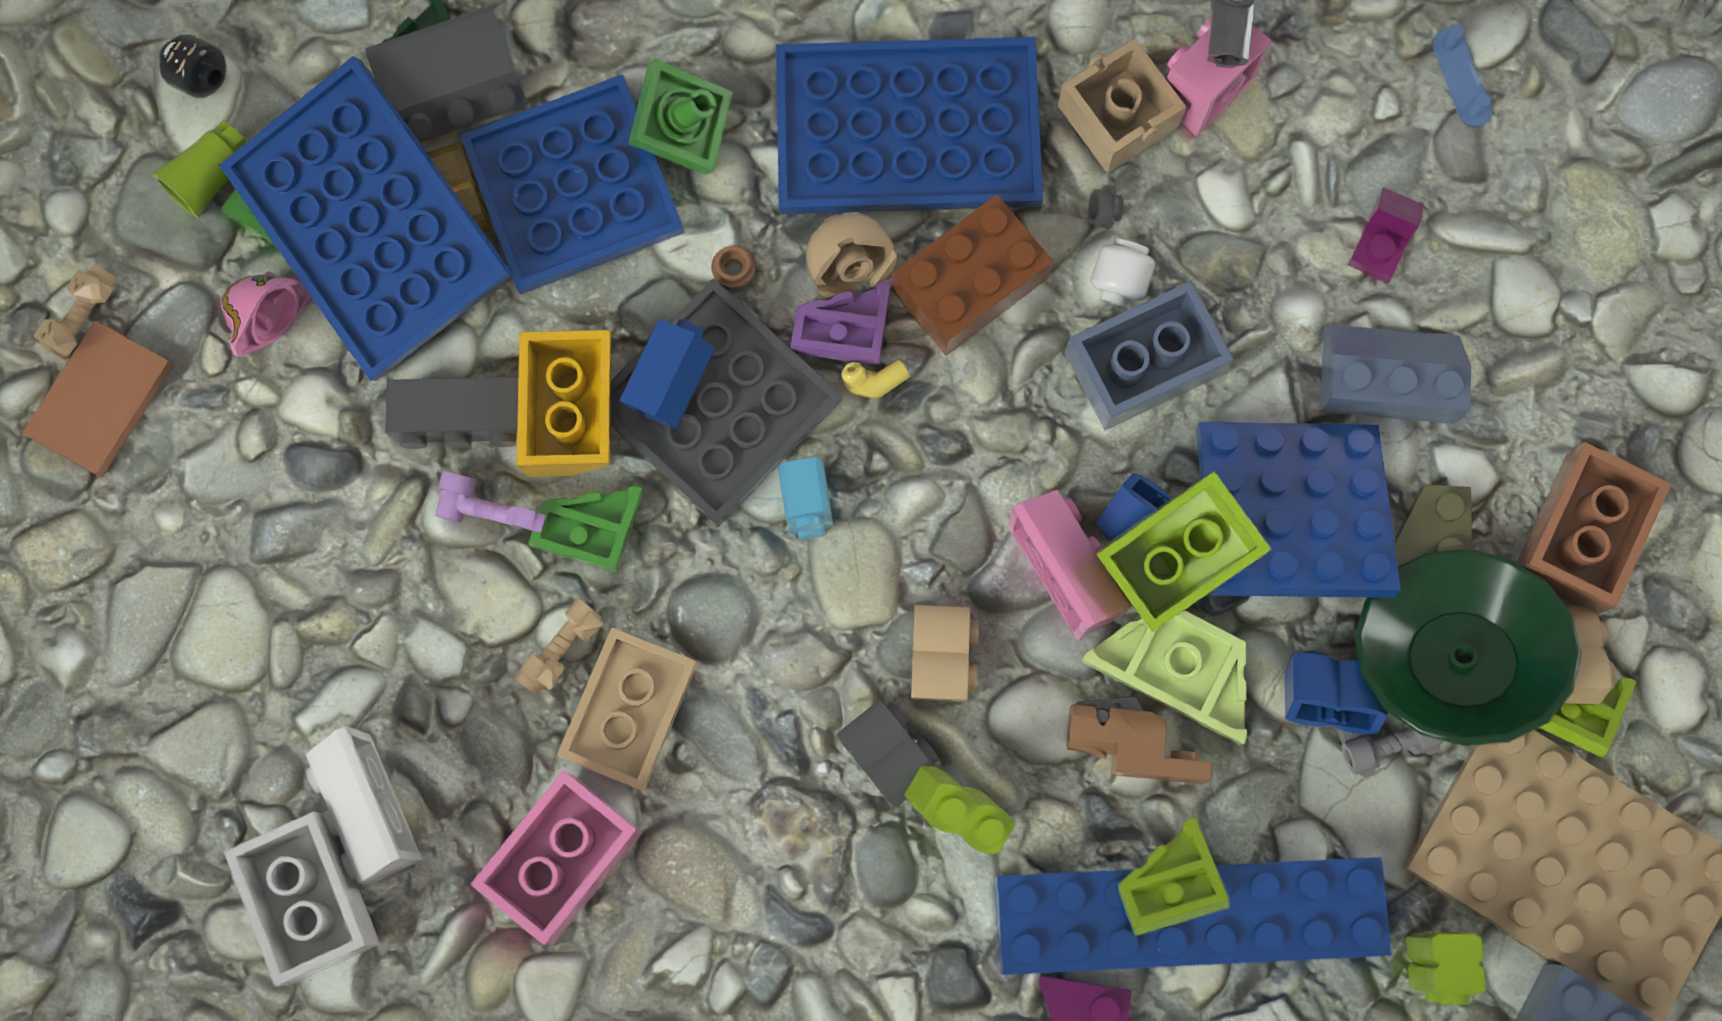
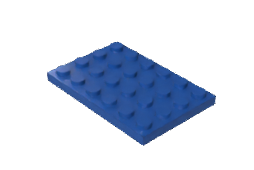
(907, 125)
(365, 219)

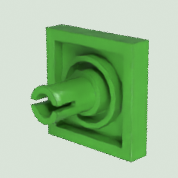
(680, 117)

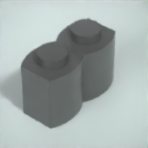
(886, 749)

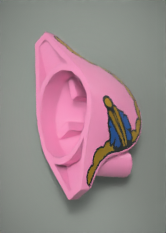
(262, 310)

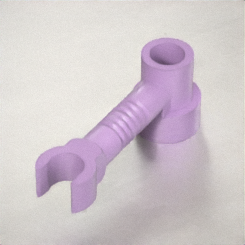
(458, 500)

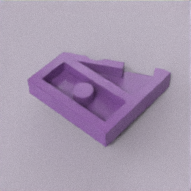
(844, 326)

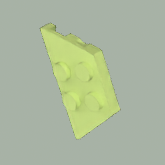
(1183, 667)

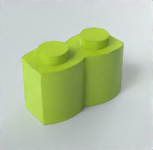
(959, 810)

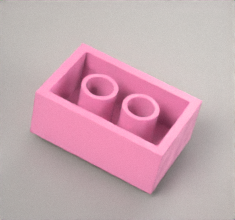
(556, 858)

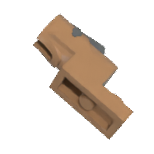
(1133, 740)

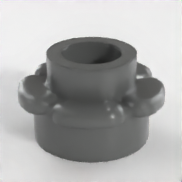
(1105, 207)

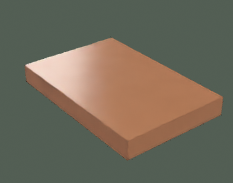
(98, 399)

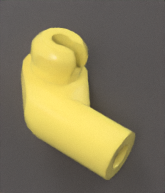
(873, 384)

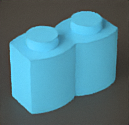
(805, 497)

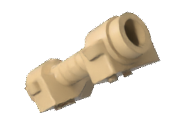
(88, 288)
(544, 670)

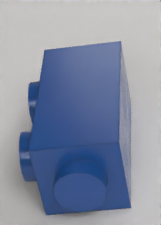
(668, 372)

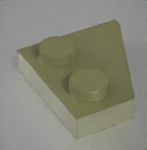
(1437, 523)

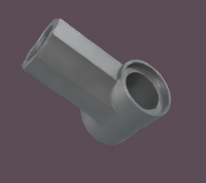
(1230, 32)

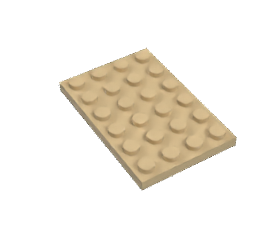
(1575, 868)

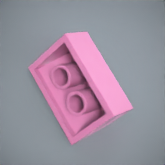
(1067, 562)

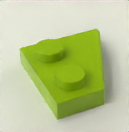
(1593, 725)
(1174, 884)

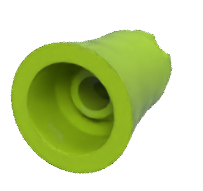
(195, 174)

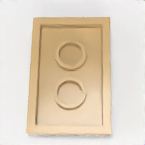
(627, 709)

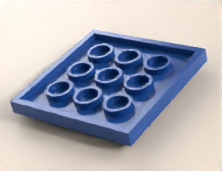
(570, 185)
(1315, 502)

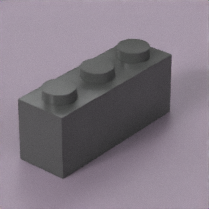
(452, 411)

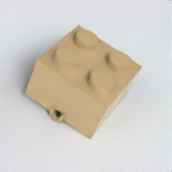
(1121, 105)

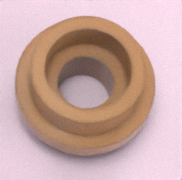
(730, 255)

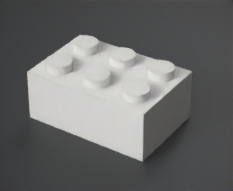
(301, 899)

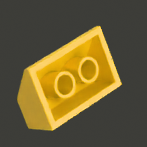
(564, 402)

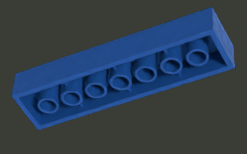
(1272, 916)

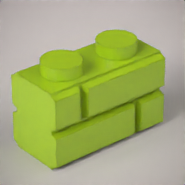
(1446, 966)

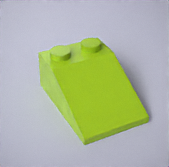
(1182, 551)

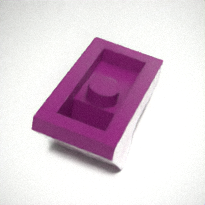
(1386, 235)

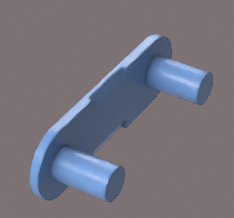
(1461, 76)

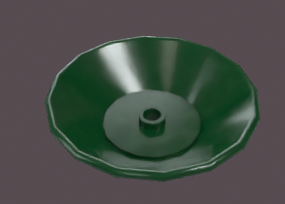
(1476, 607)

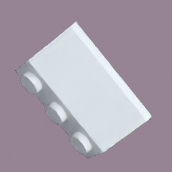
(361, 806)

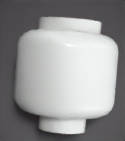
(1123, 272)

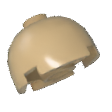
(848, 253)

